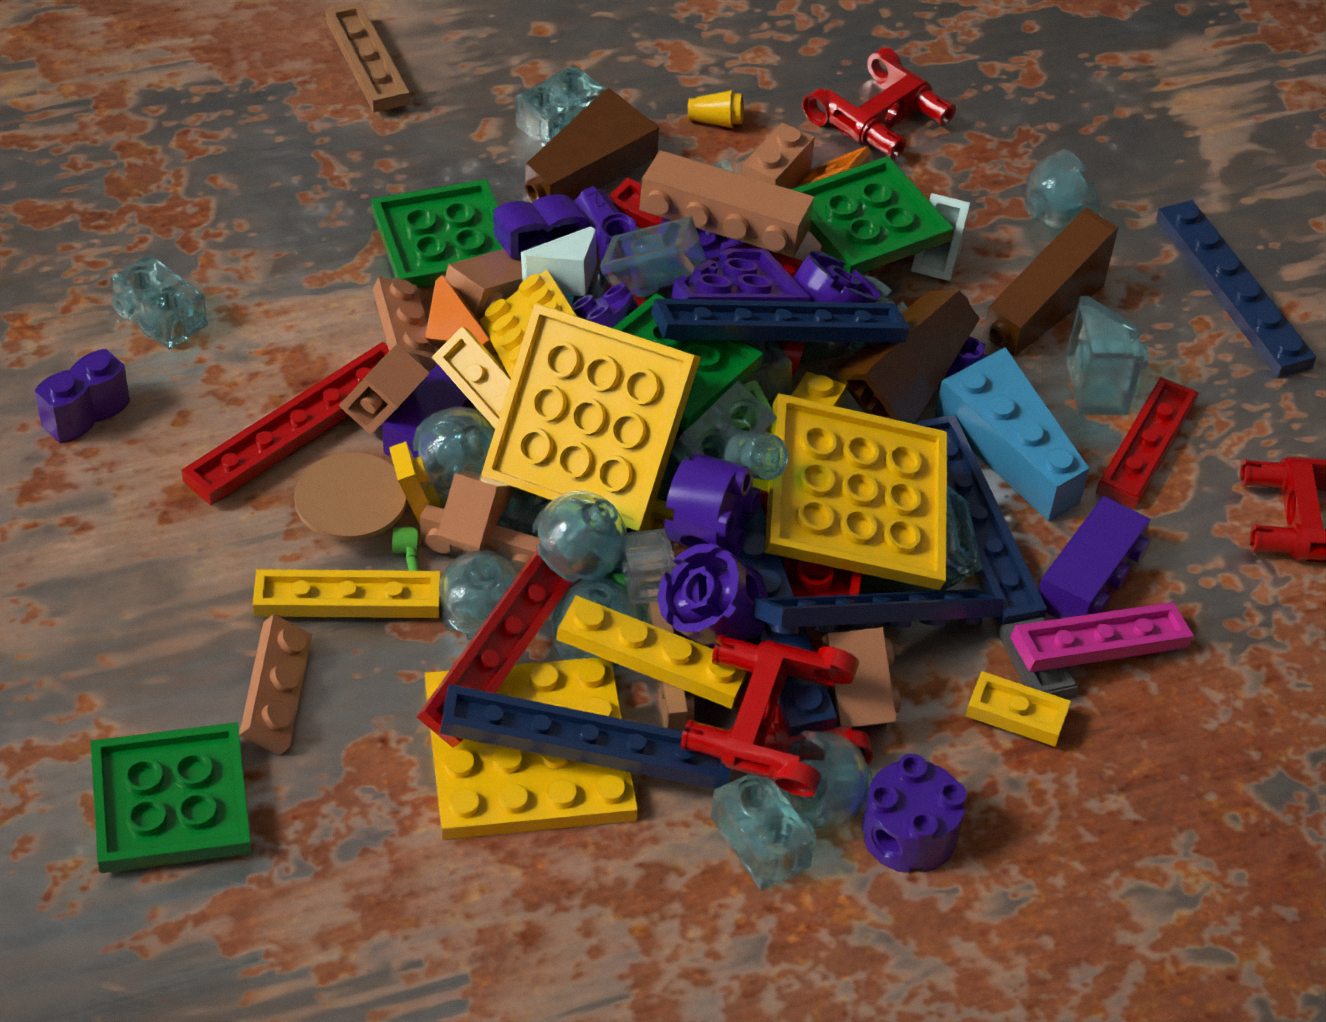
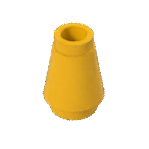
(717, 109)

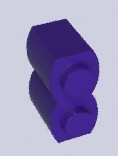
(528, 225)
(83, 395)

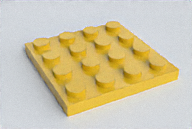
(590, 413)
(859, 493)
(510, 790)

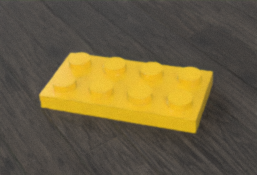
(508, 319)

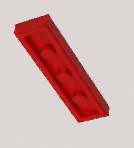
(1147, 443)

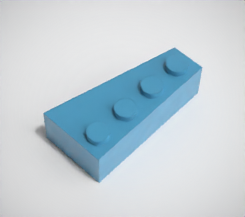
(1015, 433)

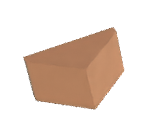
(472, 510)

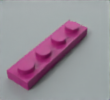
(1101, 636)

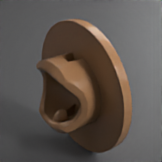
(349, 496)

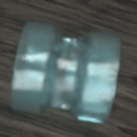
(761, 453)

